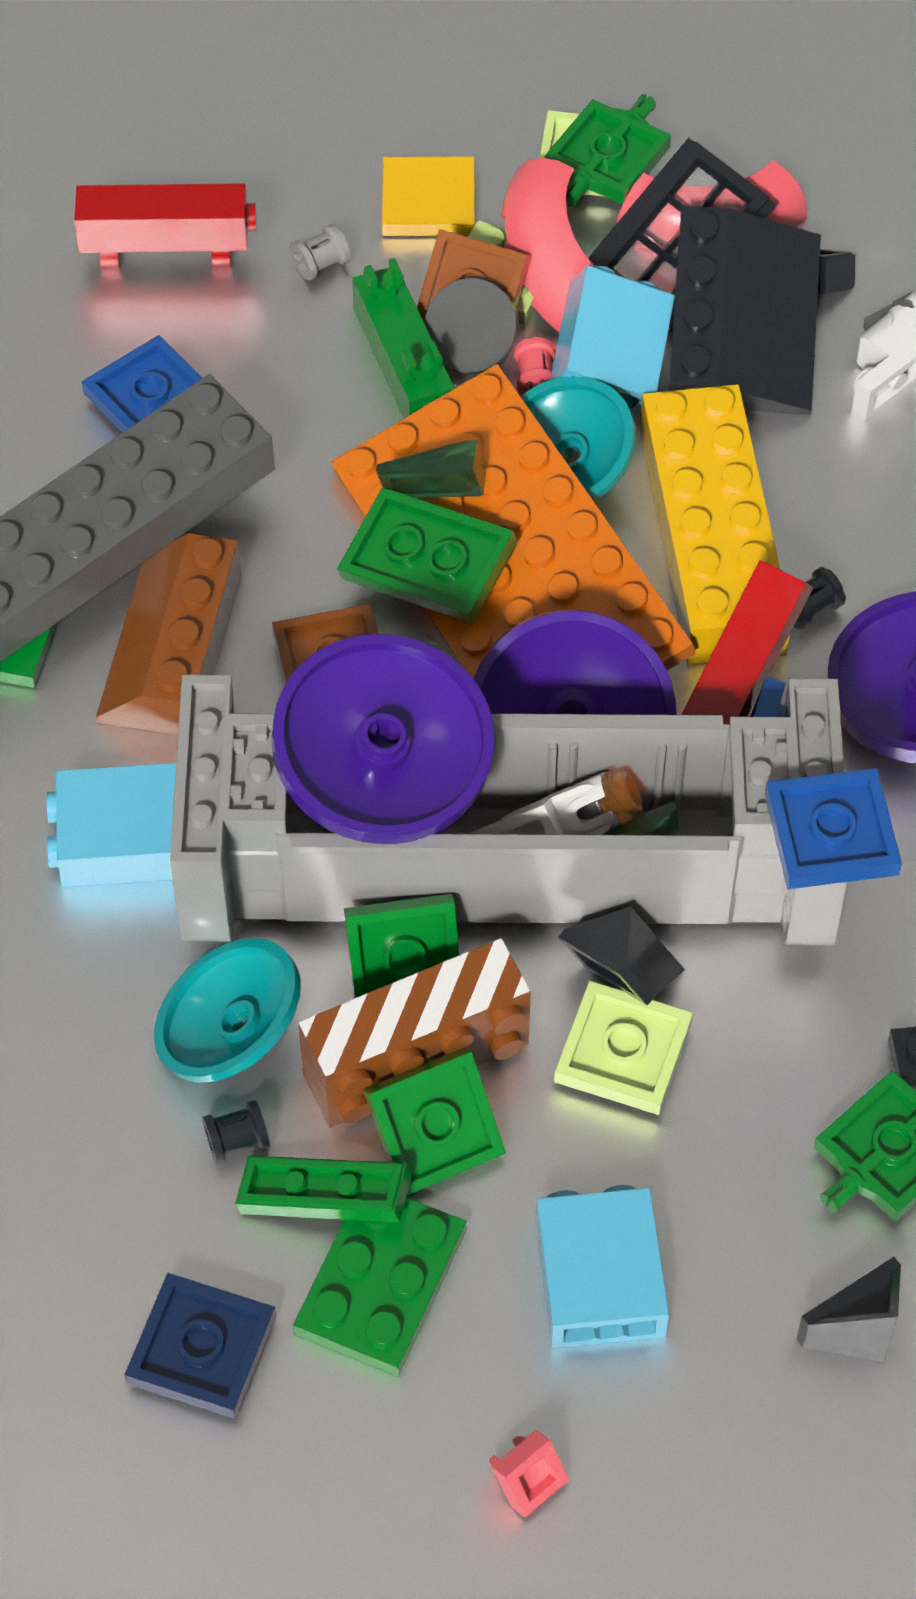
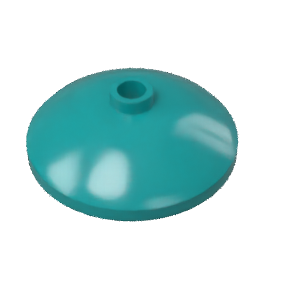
(587, 421)
(227, 1010)

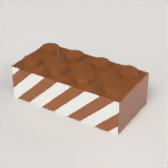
(458, 1004)

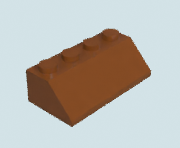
(171, 631)

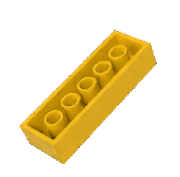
(706, 505)

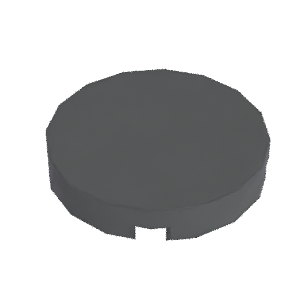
(472, 325)

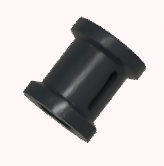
(826, 594)
(236, 1131)

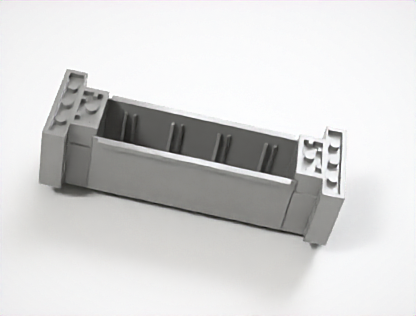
(256, 855)

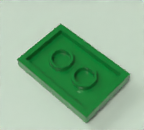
(427, 555)
(380, 1285)

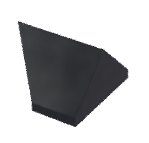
(623, 953)
(858, 1318)

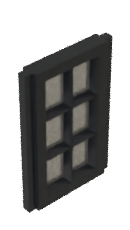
(646, 236)

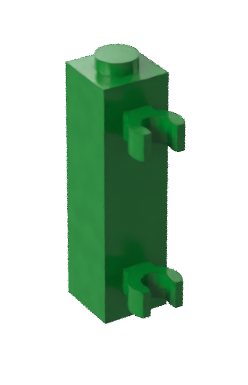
(399, 338)

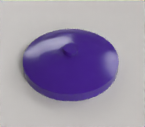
(574, 667)
(878, 677)
(382, 738)

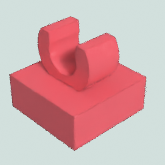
(529, 1472)

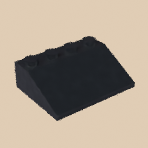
(745, 308)

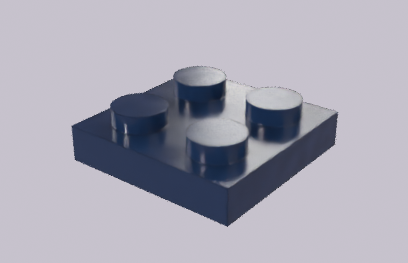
(200, 1345)

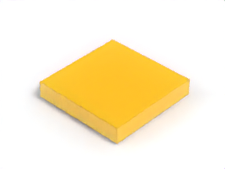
(428, 195)

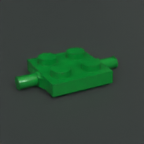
(610, 149)
(874, 1149)

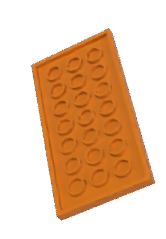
(564, 543)

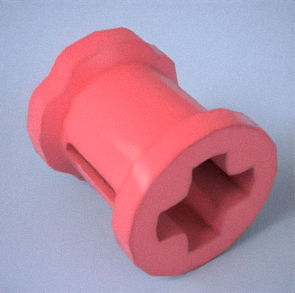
(532, 364)

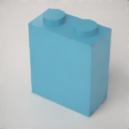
(614, 333)
(112, 824)
(601, 1267)

